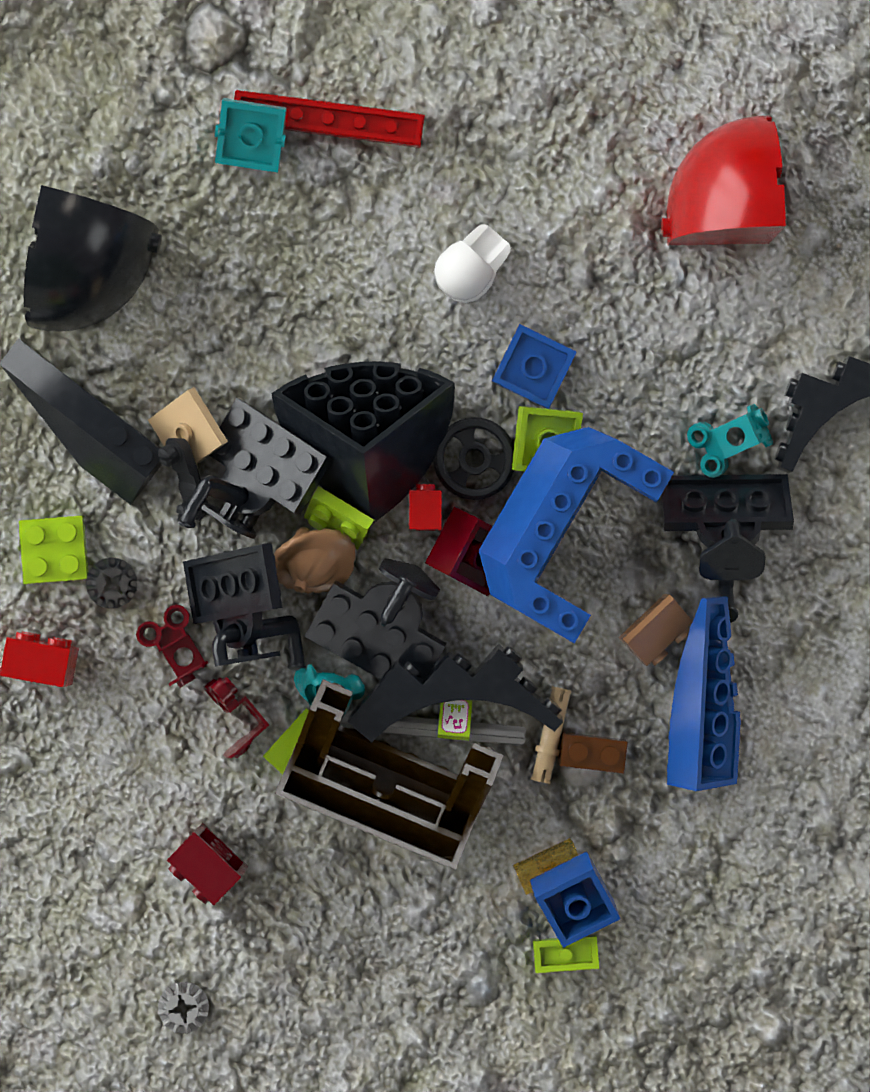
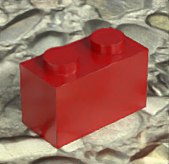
(425, 508)

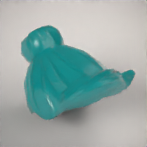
(308, 682)

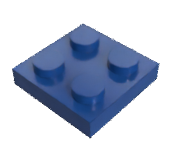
(533, 366)

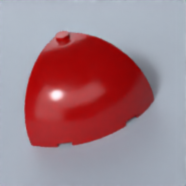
(728, 187)

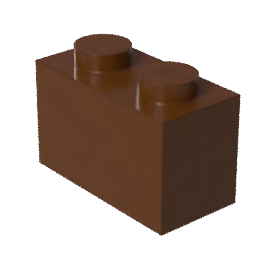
(593, 752)

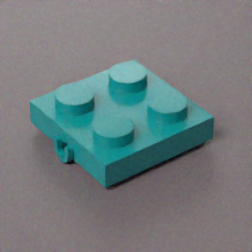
(250, 135)

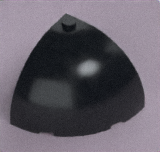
(83, 260)
(373, 423)

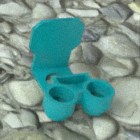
(717, 445)

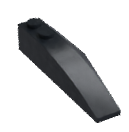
(84, 425)

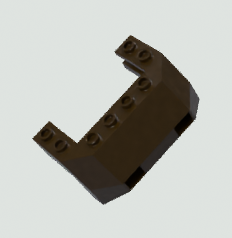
(383, 787)

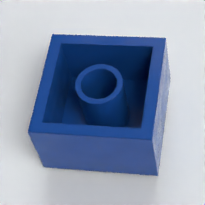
(574, 899)

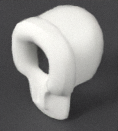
(470, 265)

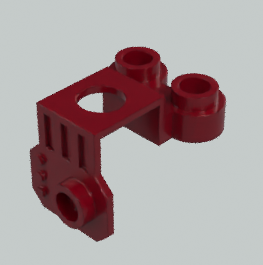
(171, 638)
(223, 694)

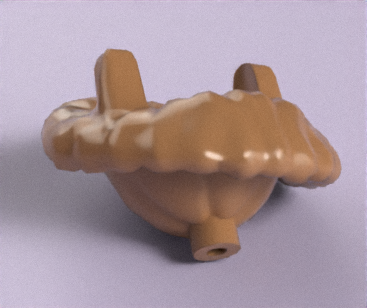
(315, 560)

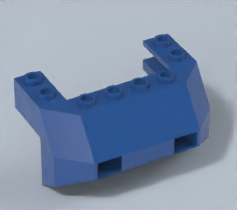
(543, 511)

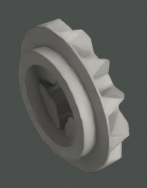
(191, 995)

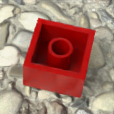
(39, 661)

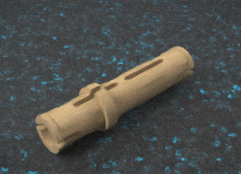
(549, 740)

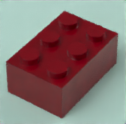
(207, 865)

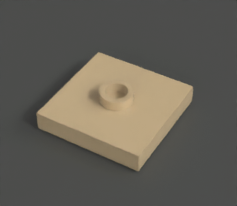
(189, 419)

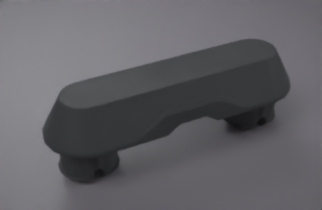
(179, 455)

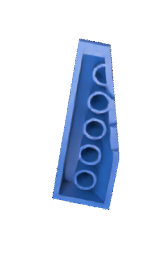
(703, 716)

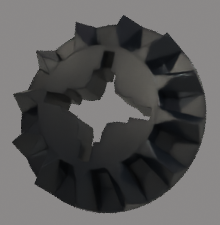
(111, 598)

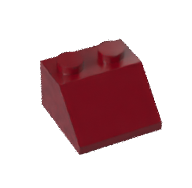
(458, 550)

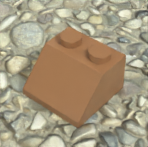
(657, 630)

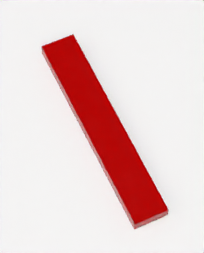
(344, 119)

